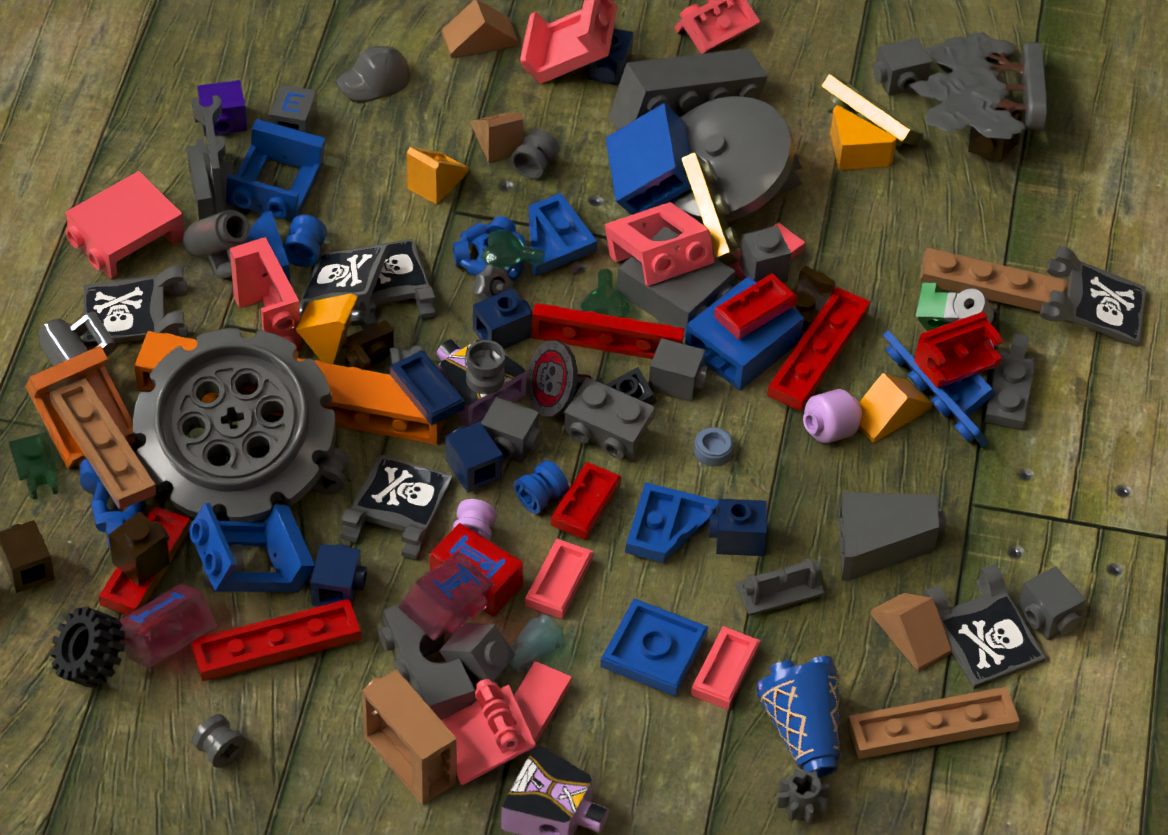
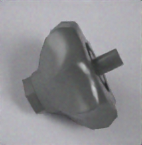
(491, 282)

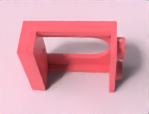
(659, 258)
(254, 276)

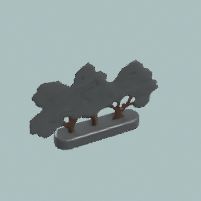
(974, 91)

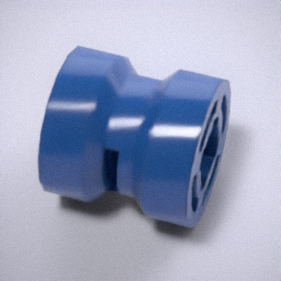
(304, 240)
(543, 485)

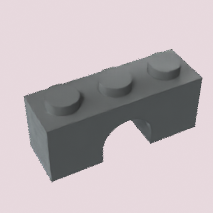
(441, 685)

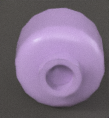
(832, 416)

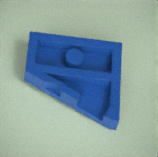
(559, 233)
(666, 521)

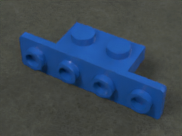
(957, 398)

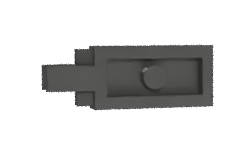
(1011, 386)

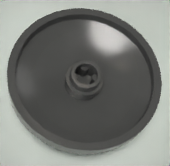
(747, 149)

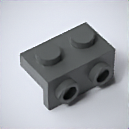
(608, 419)

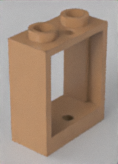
(409, 736)

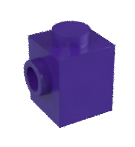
(233, 106)

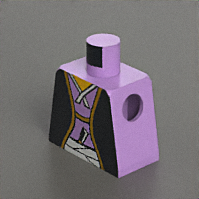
(454, 368)
(551, 798)

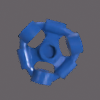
(478, 236)

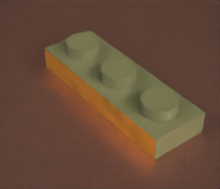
(847, 95)
(712, 208)

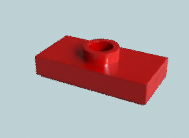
(755, 306)
(586, 500)

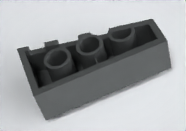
(685, 83)

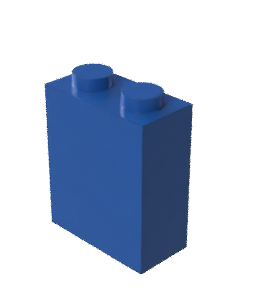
(648, 160)
(750, 356)

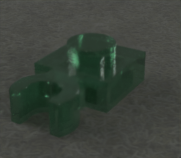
(35, 462)

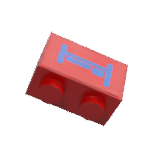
(491, 560)

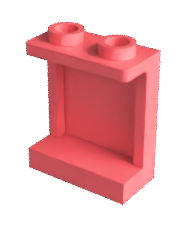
(569, 41)
(122, 222)

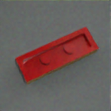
(121, 592)

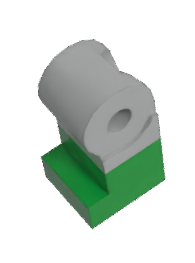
(942, 308)

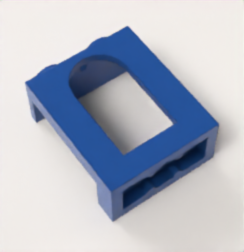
(283, 146)
(278, 535)

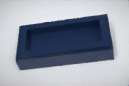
(427, 387)

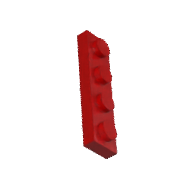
(601, 331)
(818, 349)
(275, 640)

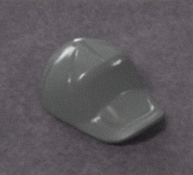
(375, 74)

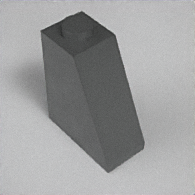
(885, 530)

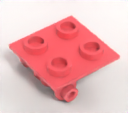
(488, 731)

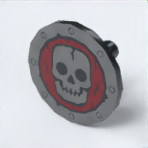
(553, 378)

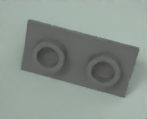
(781, 587)

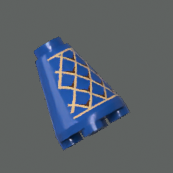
(805, 711)

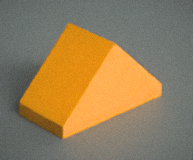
(859, 143)
(433, 173)
(326, 325)
(890, 406)

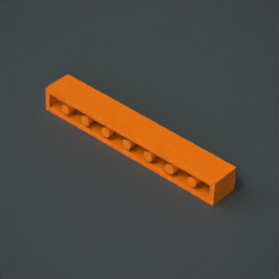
(360, 397)

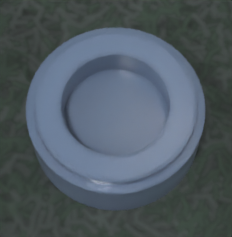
(713, 446)

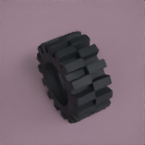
(88, 647)

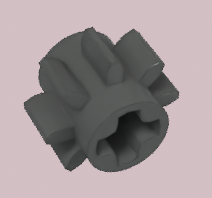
(803, 795)

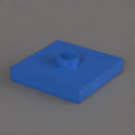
(654, 647)

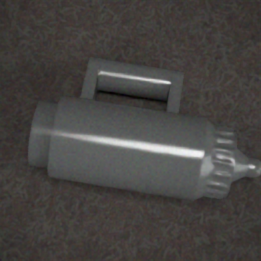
(214, 236)
(63, 341)

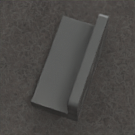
(202, 183)

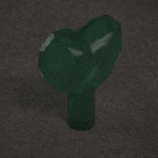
(507, 249)
(606, 299)

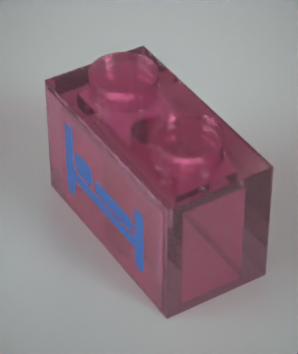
(447, 596)
(166, 625)

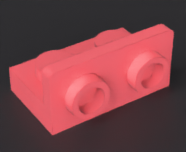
(716, 22)

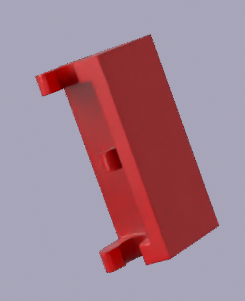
(958, 350)

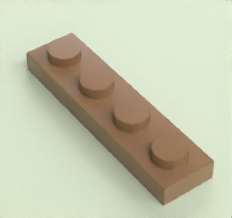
(993, 280)
(103, 443)
(932, 722)

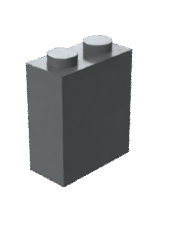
(677, 298)

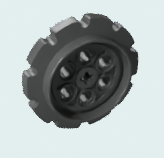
(224, 365)

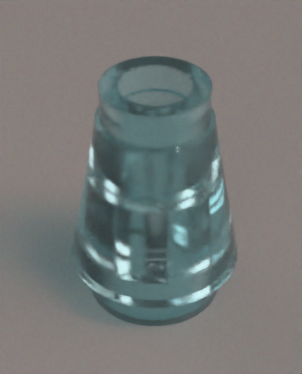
(535, 642)

